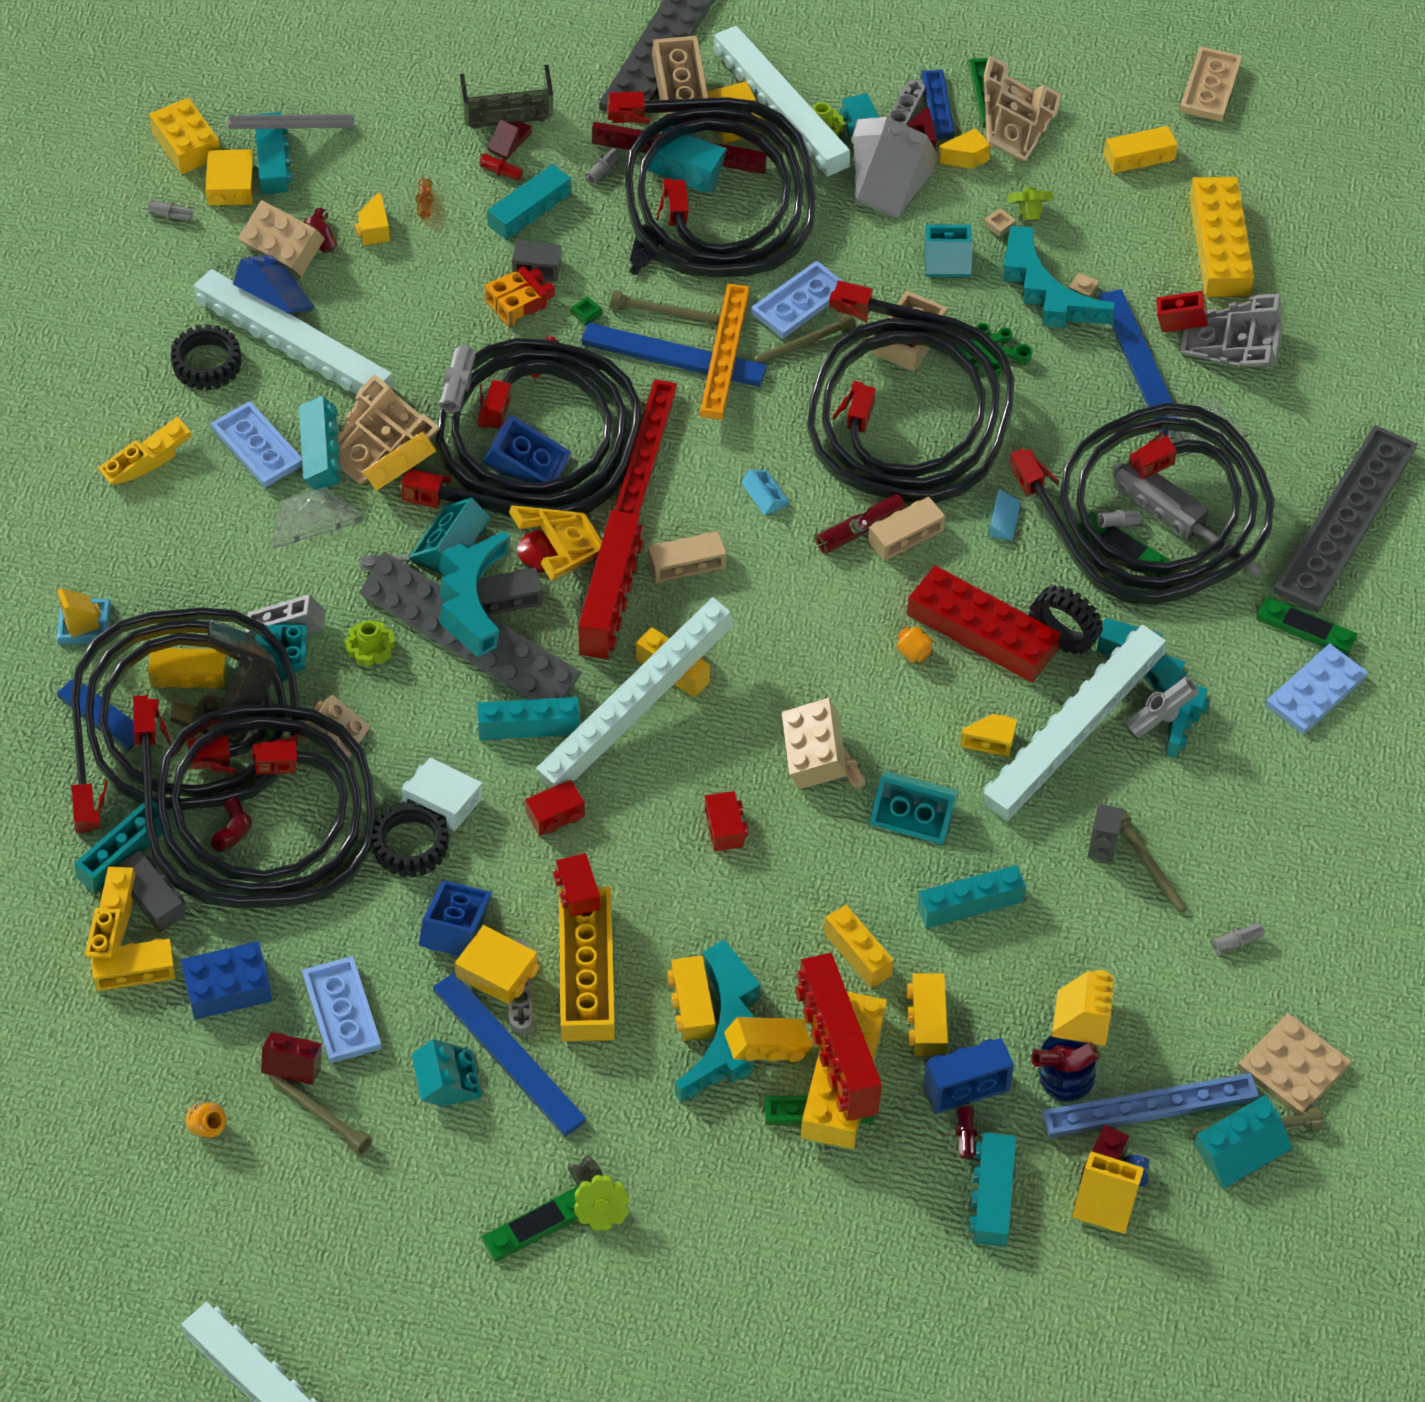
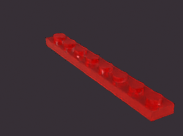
(646, 447)

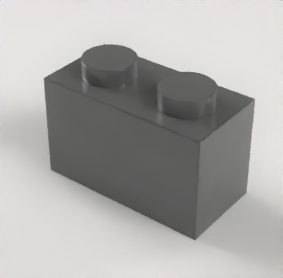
(538, 255)
(1105, 833)

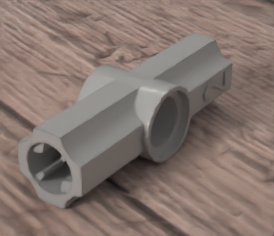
(457, 379)
(1162, 707)

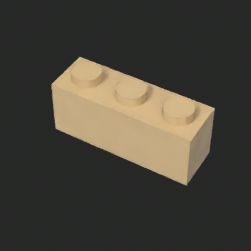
(906, 528)
(686, 557)

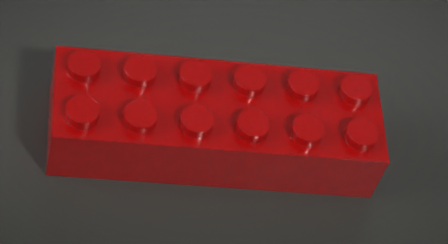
(610, 584)
(983, 623)
(838, 1037)

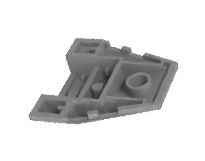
(890, 163)
(1239, 334)

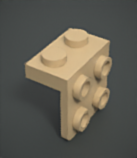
(342, 714)

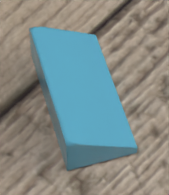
(764, 491)
(1004, 516)

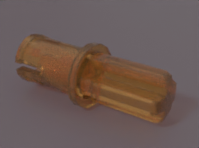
(424, 198)

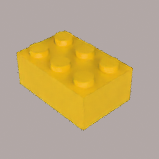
(183, 135)

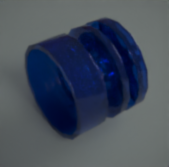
(1065, 1085)

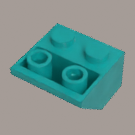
(948, 250)
(294, 640)
(446, 1073)

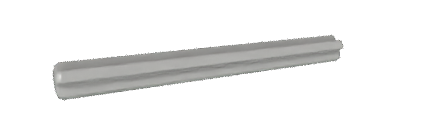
(289, 121)

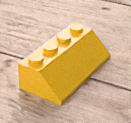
(1085, 1008)

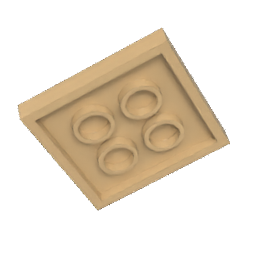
(1294, 1064)

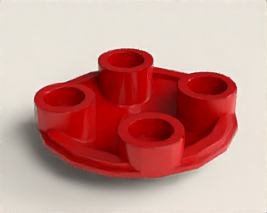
(534, 548)

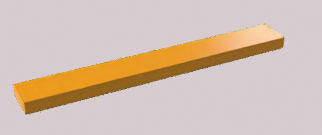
(724, 352)

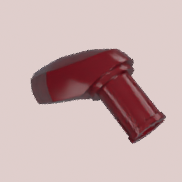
(318, 222)
(236, 829)
(1066, 1058)

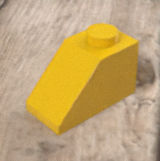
(965, 150)
(373, 222)
(78, 612)
(990, 735)

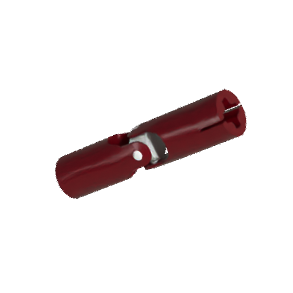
(841, 533)

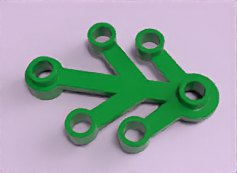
(1021, 354)

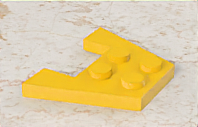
(568, 533)

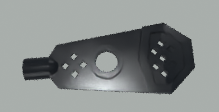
(637, 254)

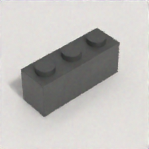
(510, 591)
(153, 892)

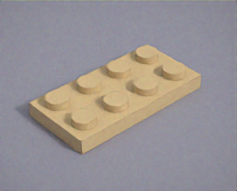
(1210, 84)

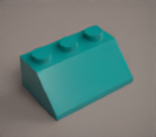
(690, 160)
(453, 525)
(914, 807)
(1243, 1142)

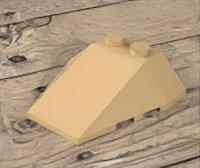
(1015, 111)
(377, 427)

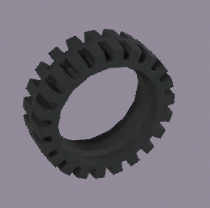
(206, 337)
(1075, 607)
(412, 863)

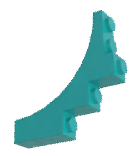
(1042, 289)
(462, 609)
(1161, 678)
(736, 992)

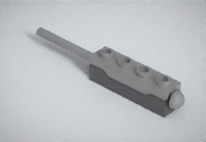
(1168, 505)

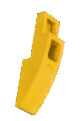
(144, 457)
(112, 915)

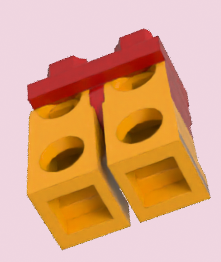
(518, 294)

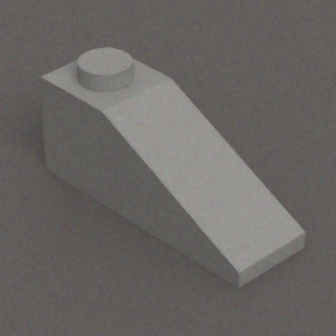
(298, 611)

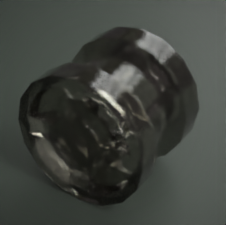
(585, 1171)

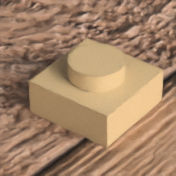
(999, 222)
(1084, 285)

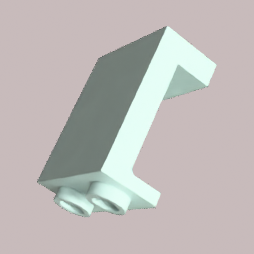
(443, 791)

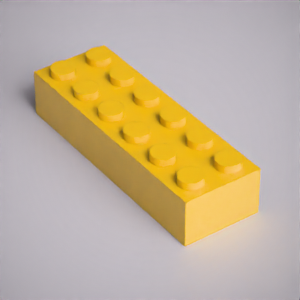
(1221, 237)
(587, 973)
(821, 1116)

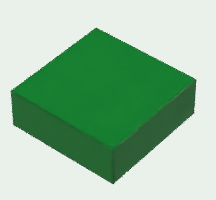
(586, 311)

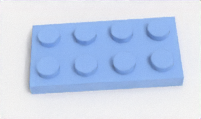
(796, 300)
(257, 444)
(1316, 689)
(341, 1009)

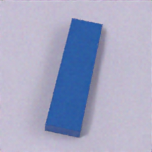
(938, 102)
(119, 724)

